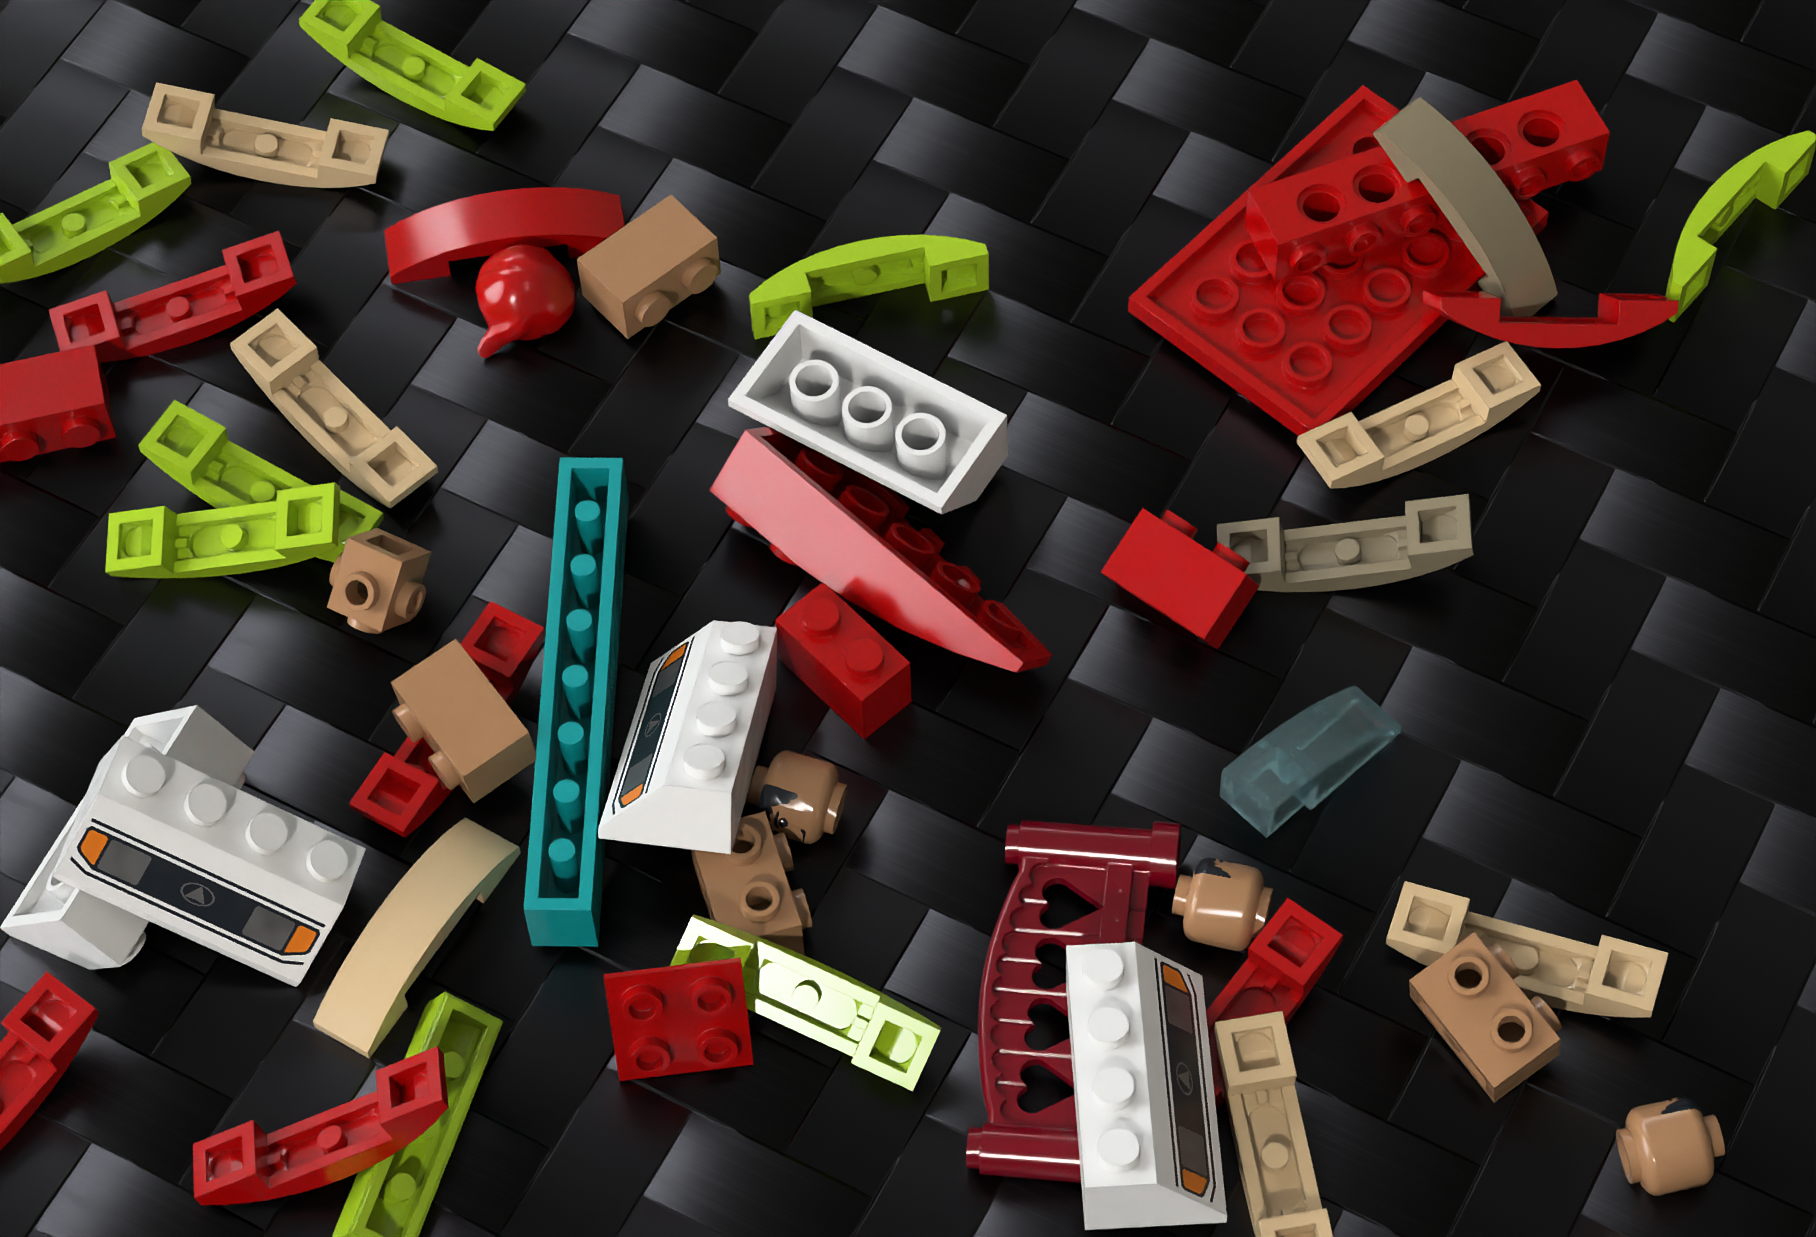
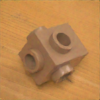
(378, 581)

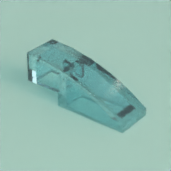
(1306, 758)

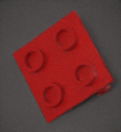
(679, 1019)

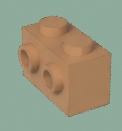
(649, 266)
(463, 721)
(752, 887)
(1486, 1015)

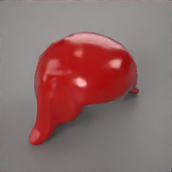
(522, 296)

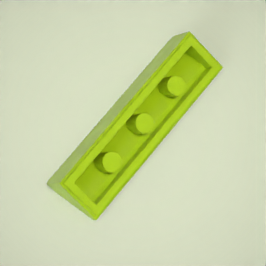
(398, 1191)

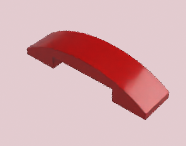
(497, 220)
(180, 311)
(1618, 318)
(405, 786)
(1276, 976)
(39, 1046)
(327, 1147)

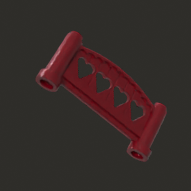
(1114, 874)

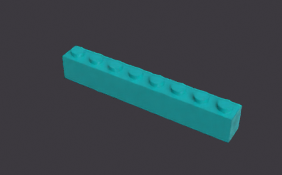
(577, 704)

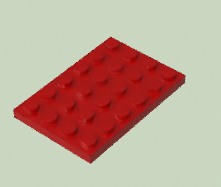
(1315, 339)

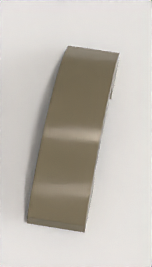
(1474, 202)
(1356, 552)

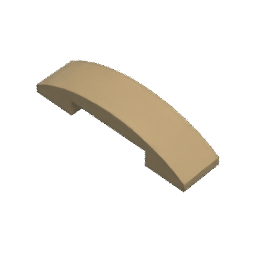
(260, 147)
(329, 414)
(1424, 426)
(408, 931)
(1565, 973)
(1269, 1127)

